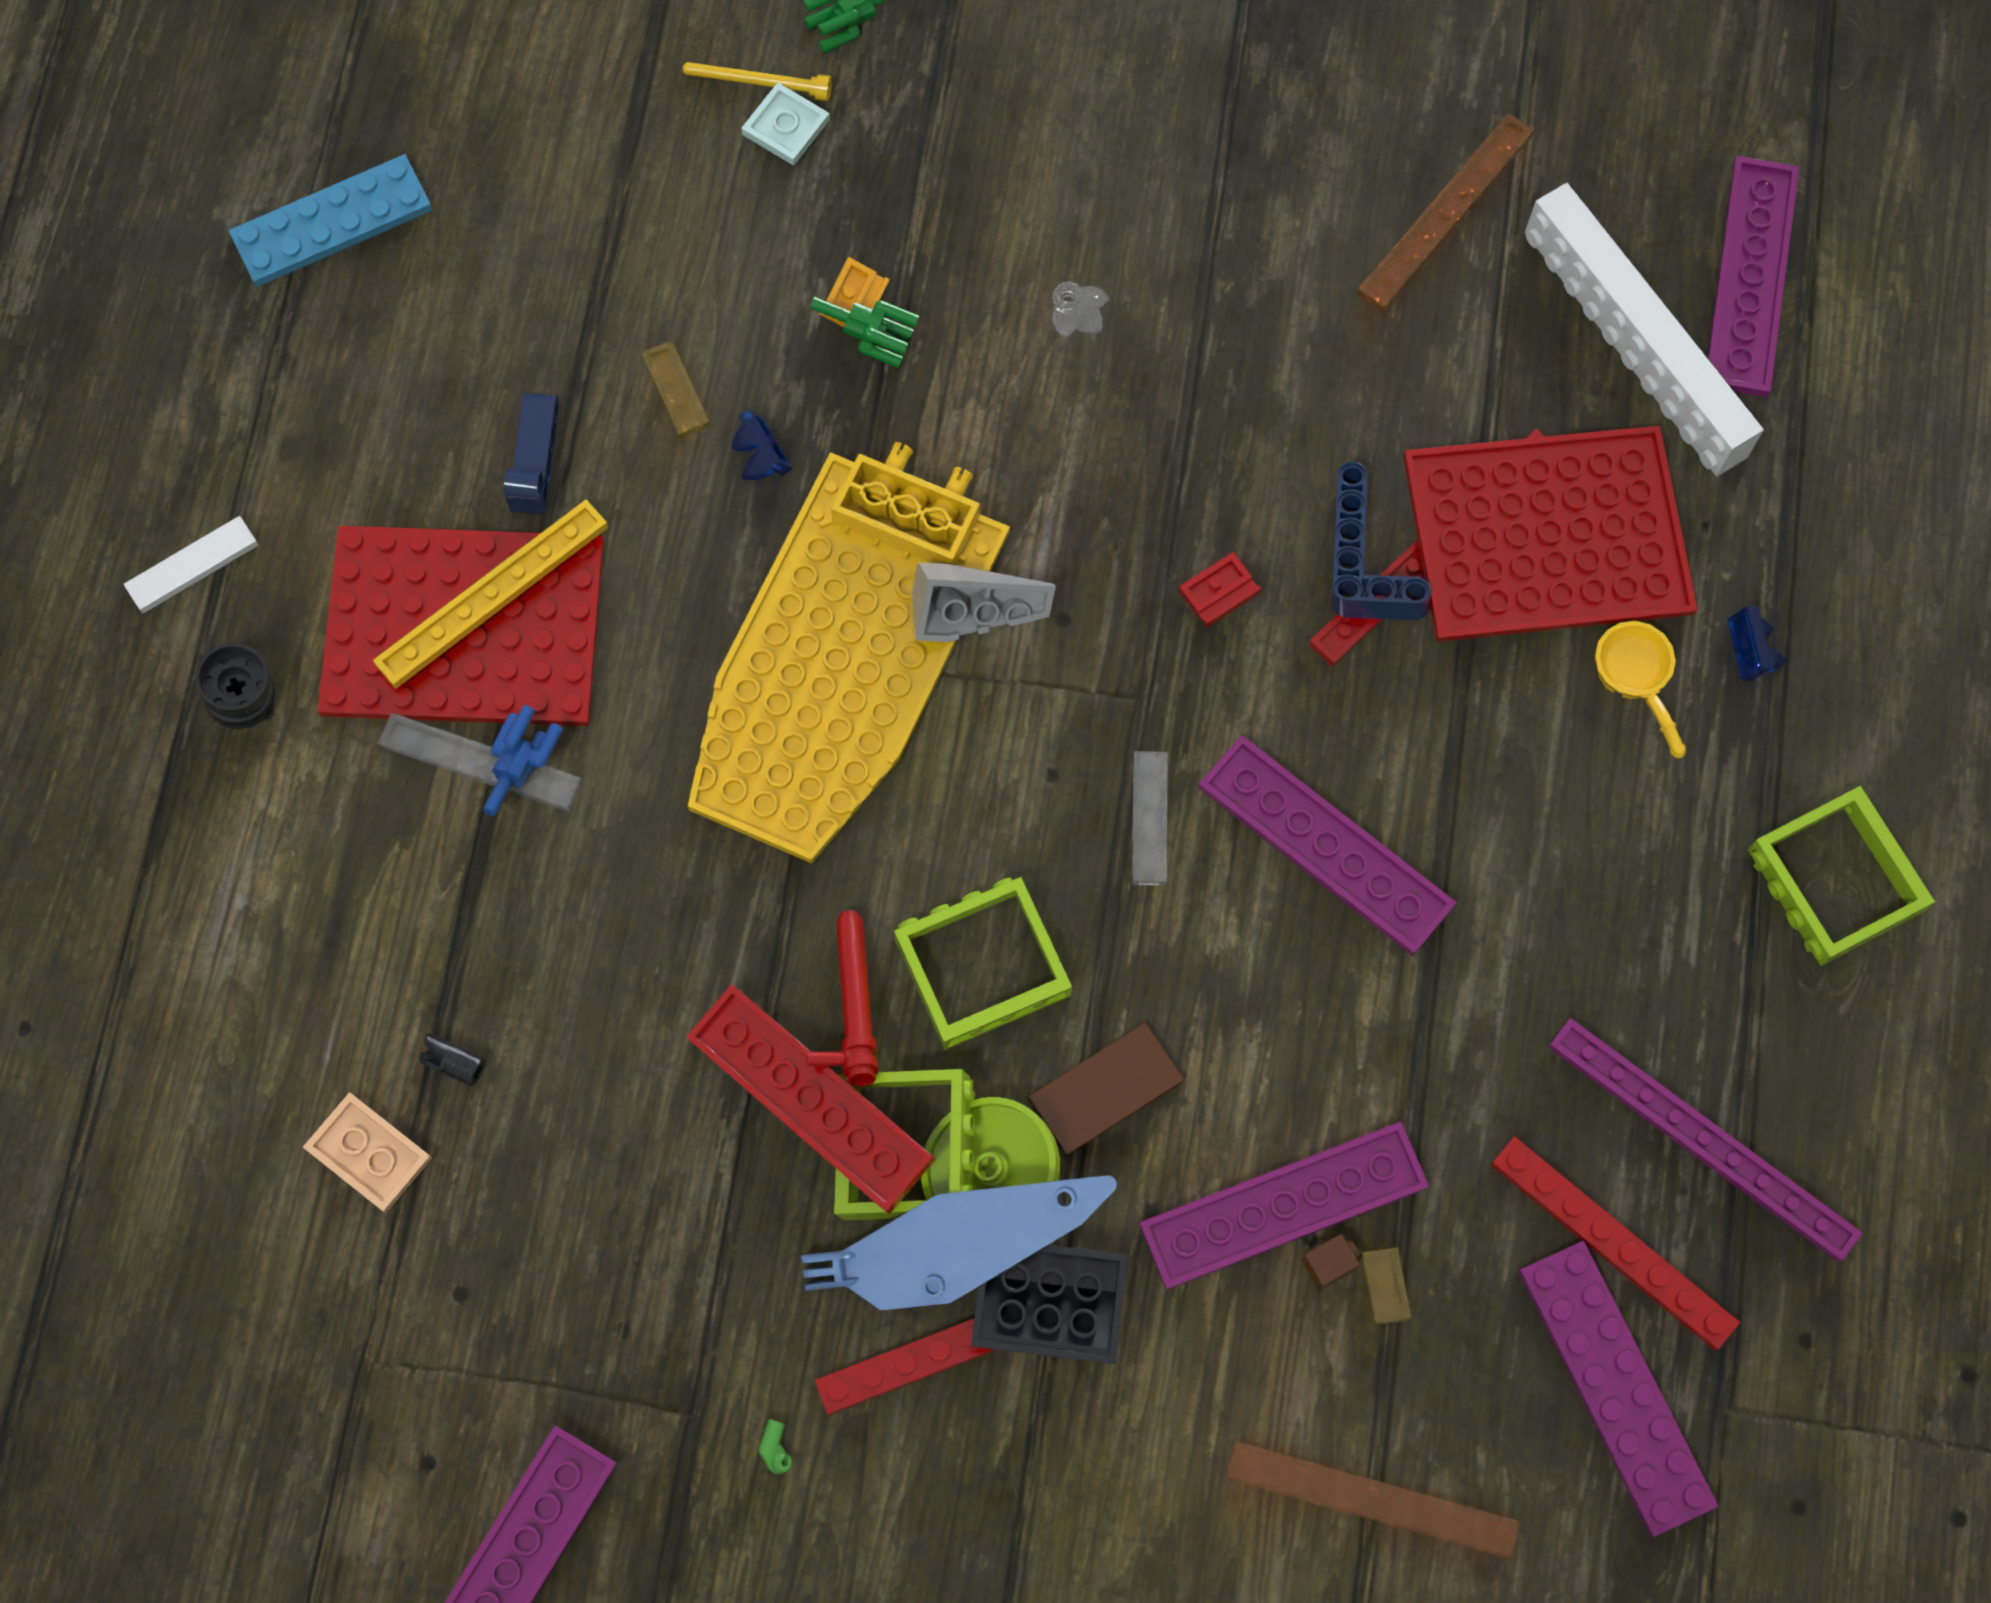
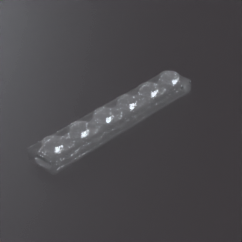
(474, 760)

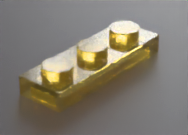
(675, 389)

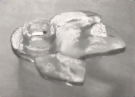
(1081, 312)

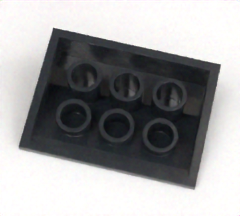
(1054, 1305)

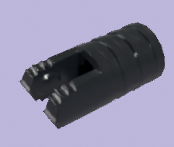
(455, 1062)

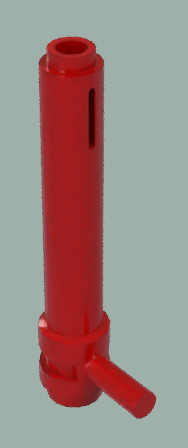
(858, 1045)

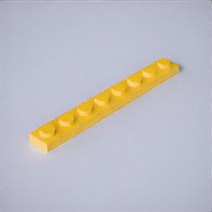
(490, 594)

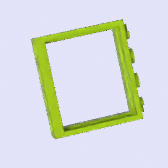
(1884, 849)
(1003, 1012)
(961, 1127)

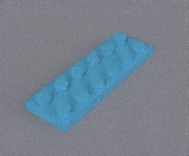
(330, 220)

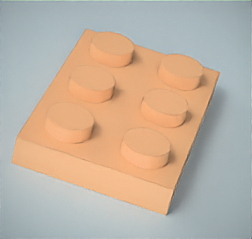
(367, 1152)

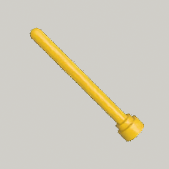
(817, 86)

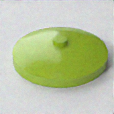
(1008, 1148)

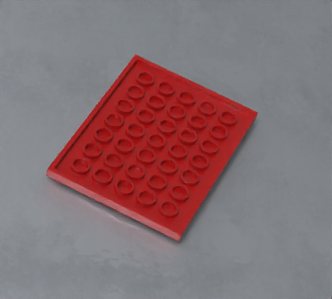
(1549, 533)
(525, 654)

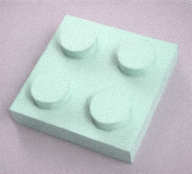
(785, 124)

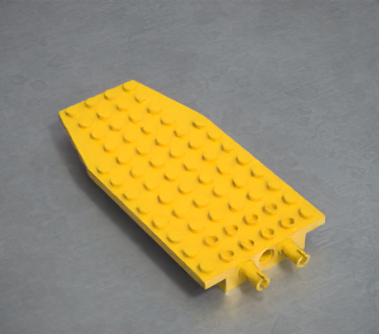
(829, 654)

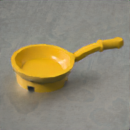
(1637, 664)

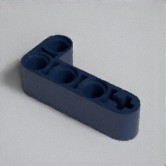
(529, 480)

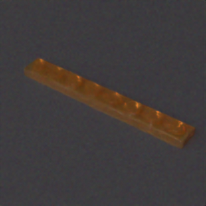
(1444, 212)
(1373, 1500)

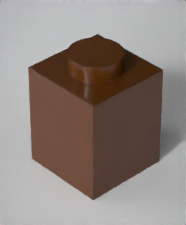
(1331, 1261)

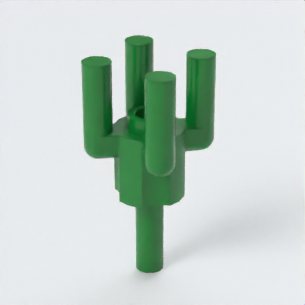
(841, 14)
(870, 327)

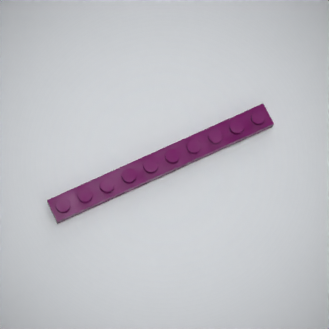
(1705, 1140)

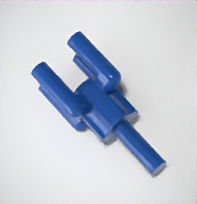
(518, 755)

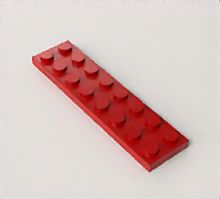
(811, 1099)

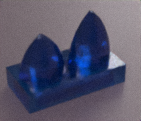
(768, 457)
(1750, 644)

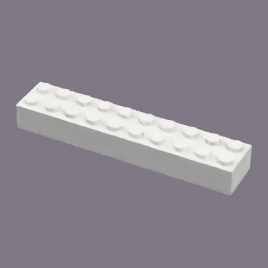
(1642, 330)

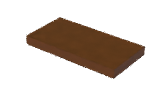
(1106, 1089)

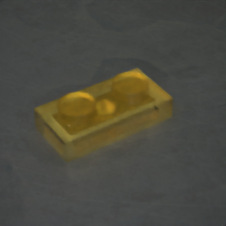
(1386, 1286)

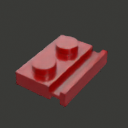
(1219, 590)

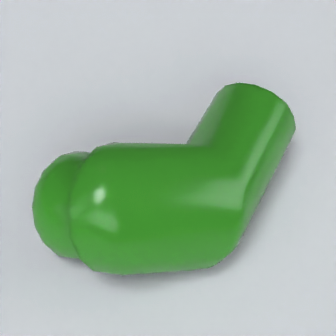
(771, 1449)

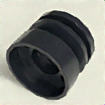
(232, 668)

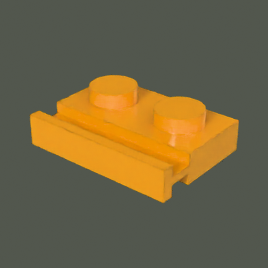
(857, 285)

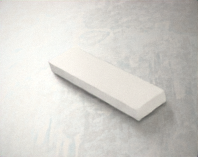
(191, 564)

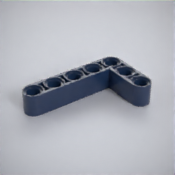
(1351, 553)

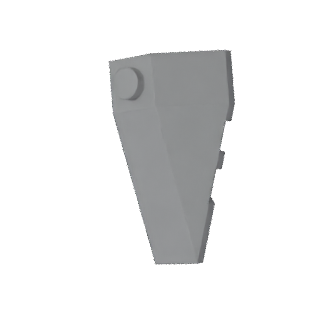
(968, 600)

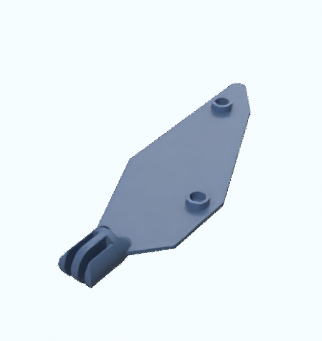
(957, 1242)

